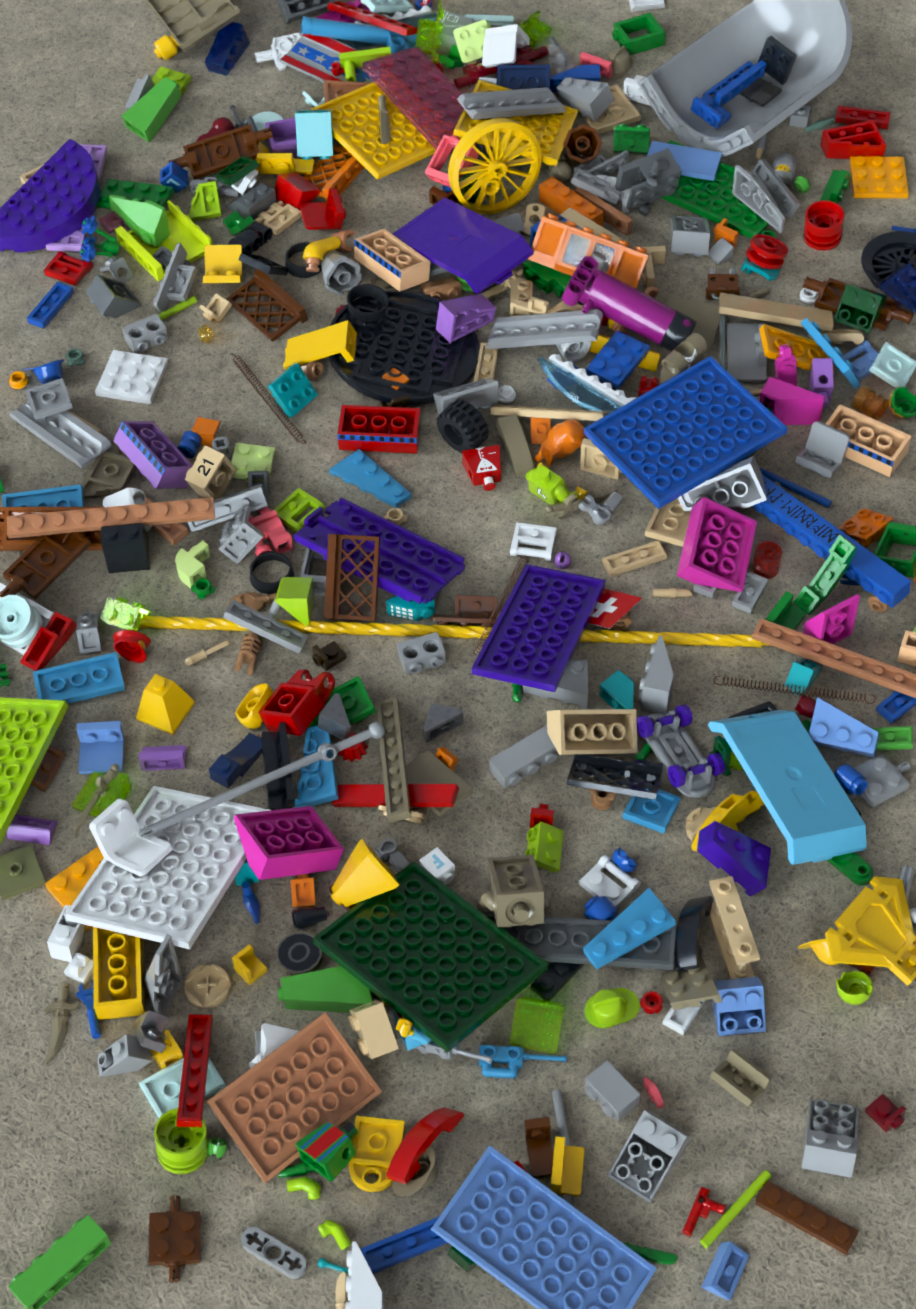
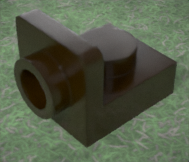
(328, 655)

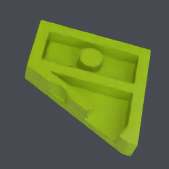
(206, 202)

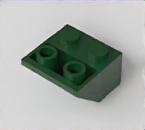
(860, 307)

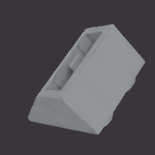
(658, 681)
(830, 1138)
(649, 1155)

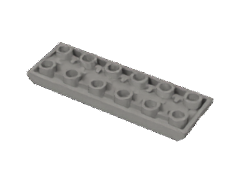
(510, 103)
(545, 329)
(64, 433)

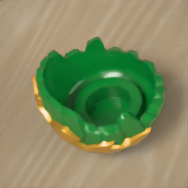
(903, 403)

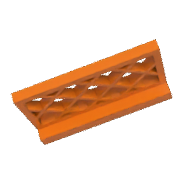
(341, 177)

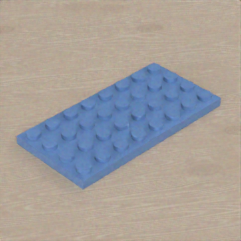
(539, 1241)

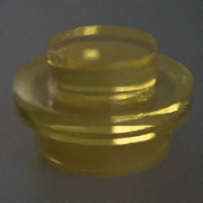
(205, 333)

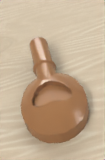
(254, 600)

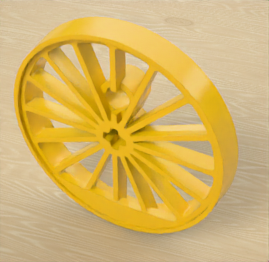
(496, 166)

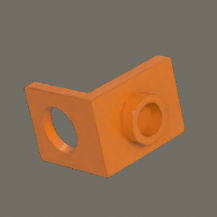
(539, 429)

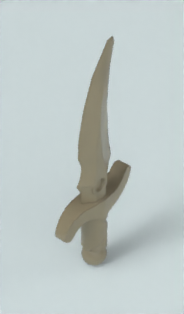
(569, 503)
(103, 786)
(59, 1021)

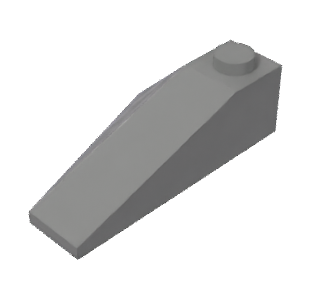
(755, 195)
(734, 487)
(163, 976)

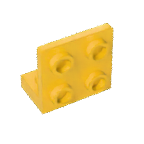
(223, 264)

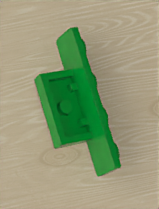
(836, 185)

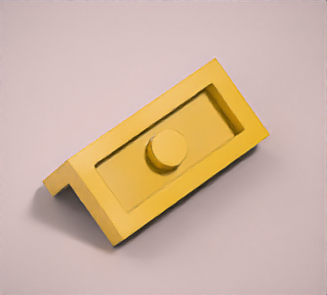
(567, 1168)

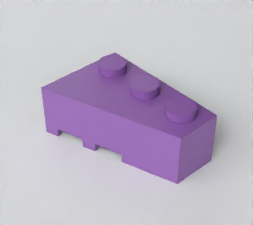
(463, 316)

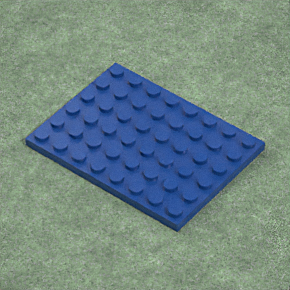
(684, 431)

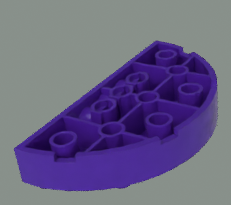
(51, 201)

